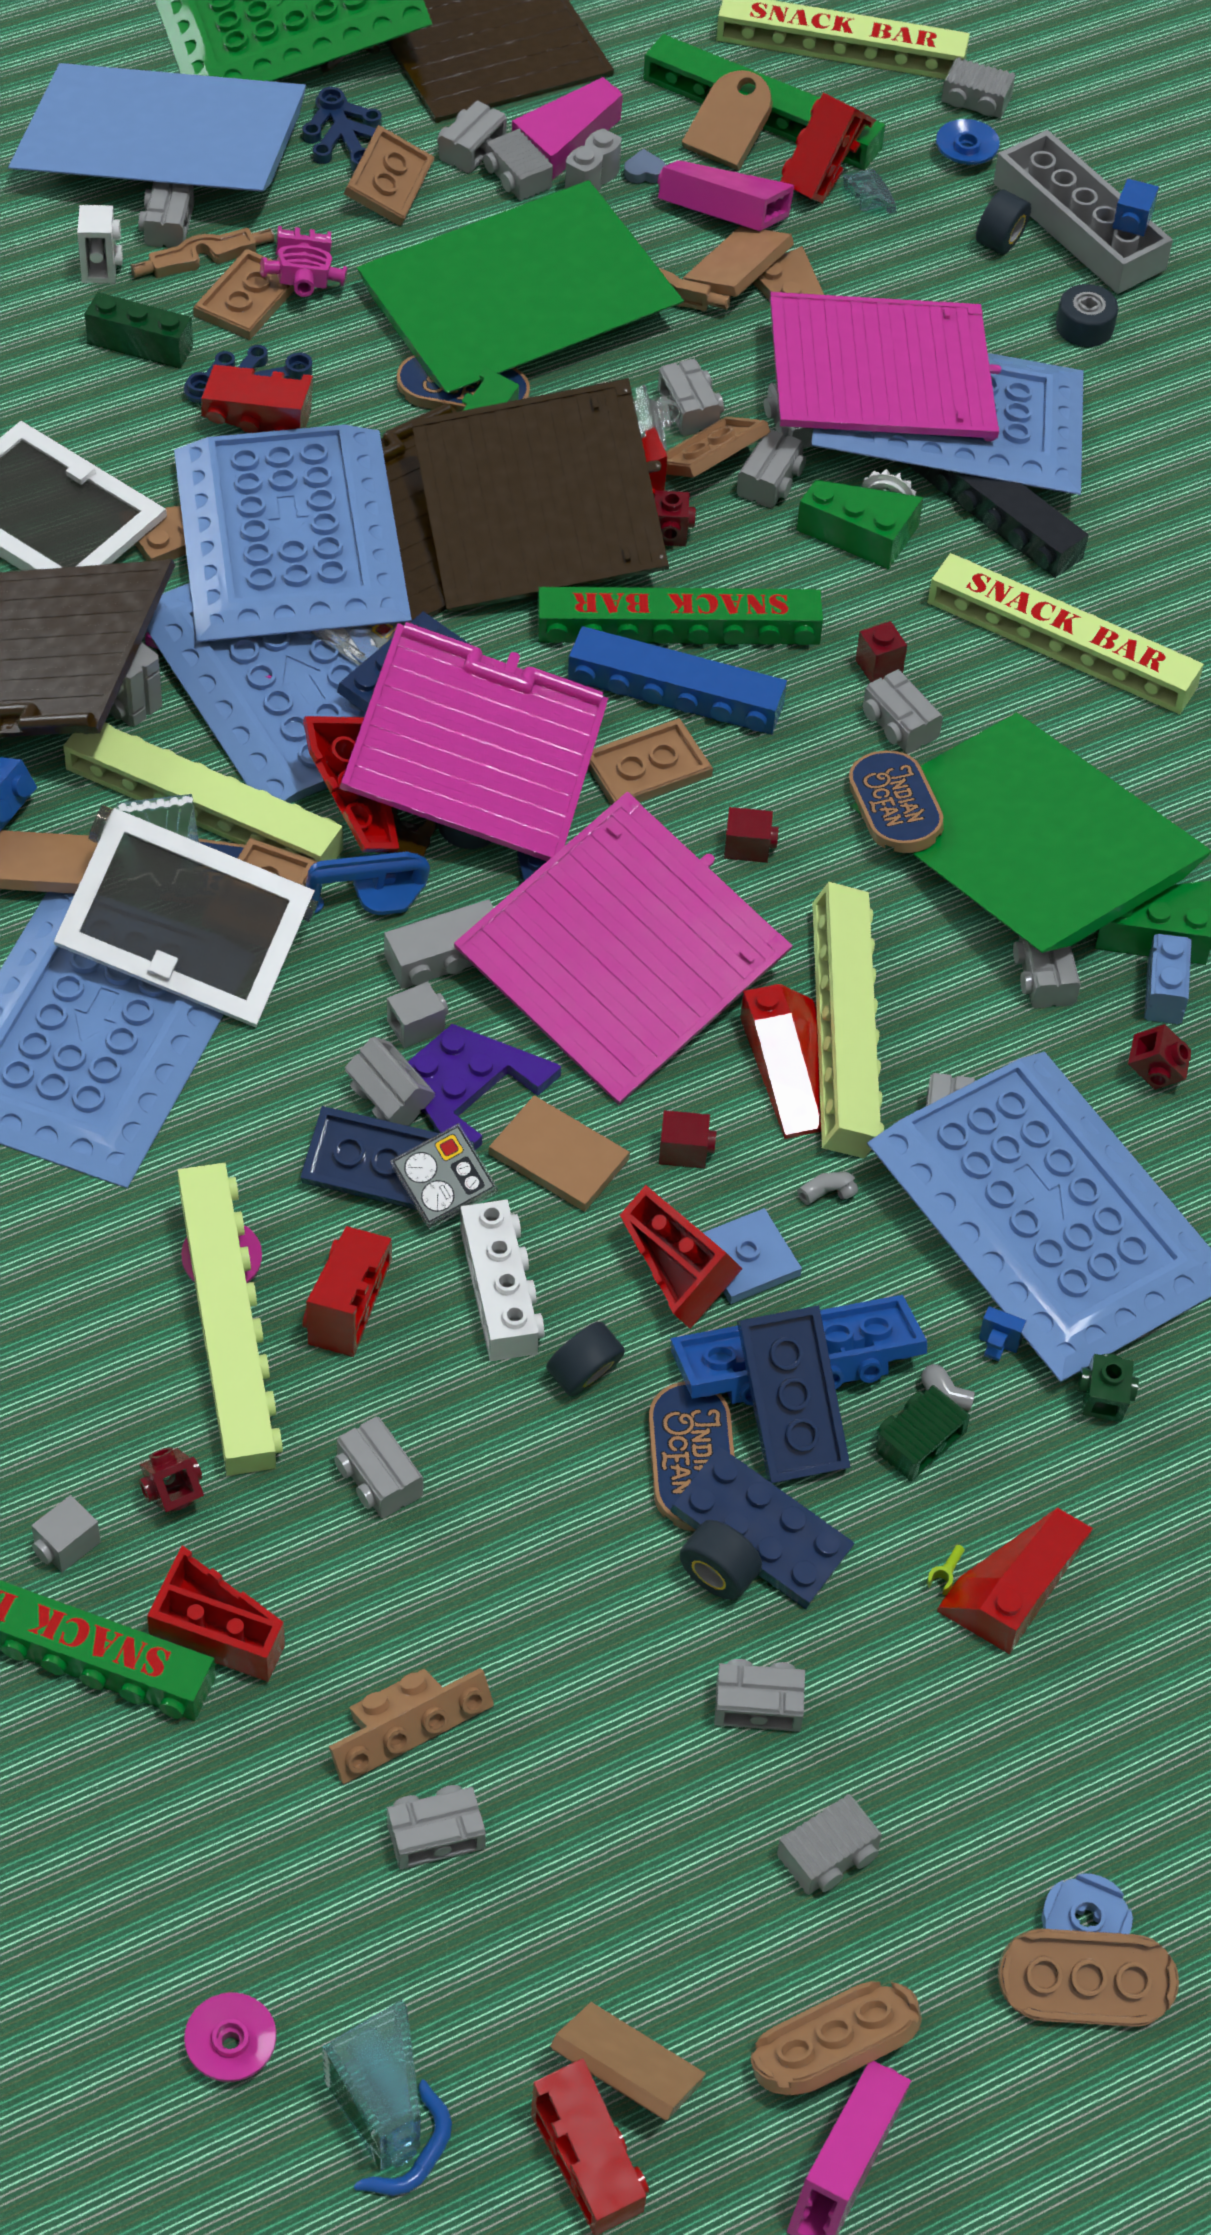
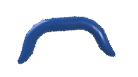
(428, 2156)

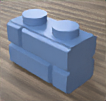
(1168, 979)

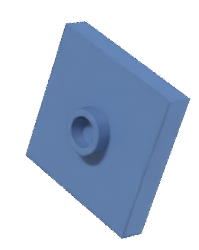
(759, 1250)

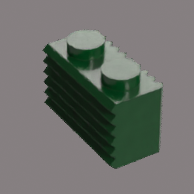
(921, 1432)

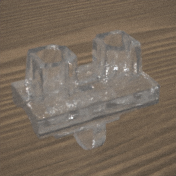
(655, 413)

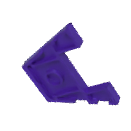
(465, 1066)

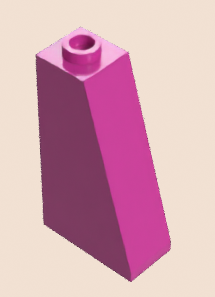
(570, 120)
(726, 194)
(849, 2152)

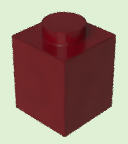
(880, 651)
(750, 835)
(686, 1139)

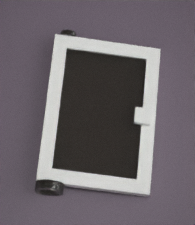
(63, 507)
(183, 916)

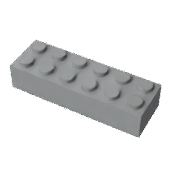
(1080, 211)

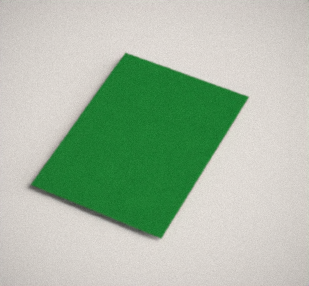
(280, 36)
(517, 286)
(1047, 836)

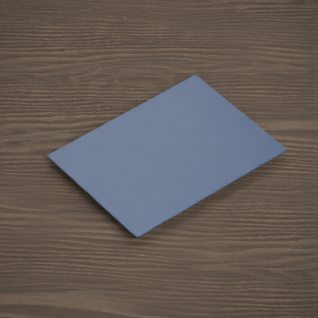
(161, 127)
(1037, 439)
(289, 532)
(248, 713)
(89, 1054)
(1049, 1212)

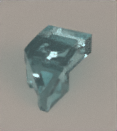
(870, 189)

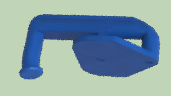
(381, 881)

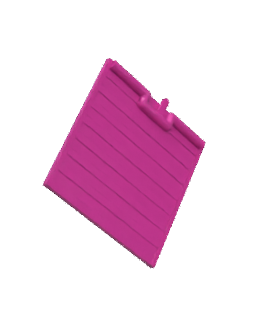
(882, 365)
(476, 742)
(623, 947)

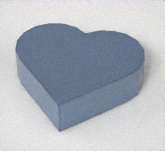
(643, 167)

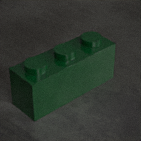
(139, 330)

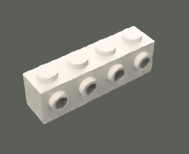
(500, 1280)

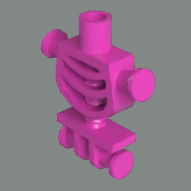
(303, 261)

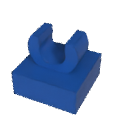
(1001, 1332)

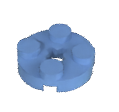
(1082, 1894)

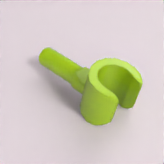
(946, 1571)

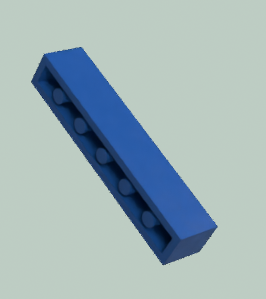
(677, 680)

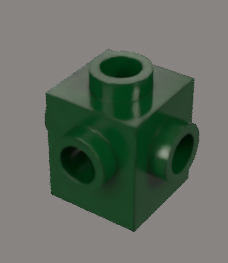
(1107, 1387)

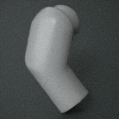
(828, 1182)
(937, 1376)

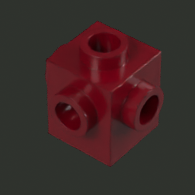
(674, 516)
(1159, 1056)
(181, 1486)

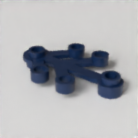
(334, 104)
(294, 368)

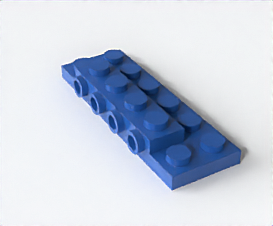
(857, 1338)

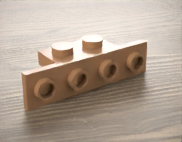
(405, 1718)

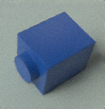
(1135, 207)

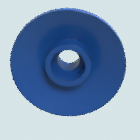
(967, 141)

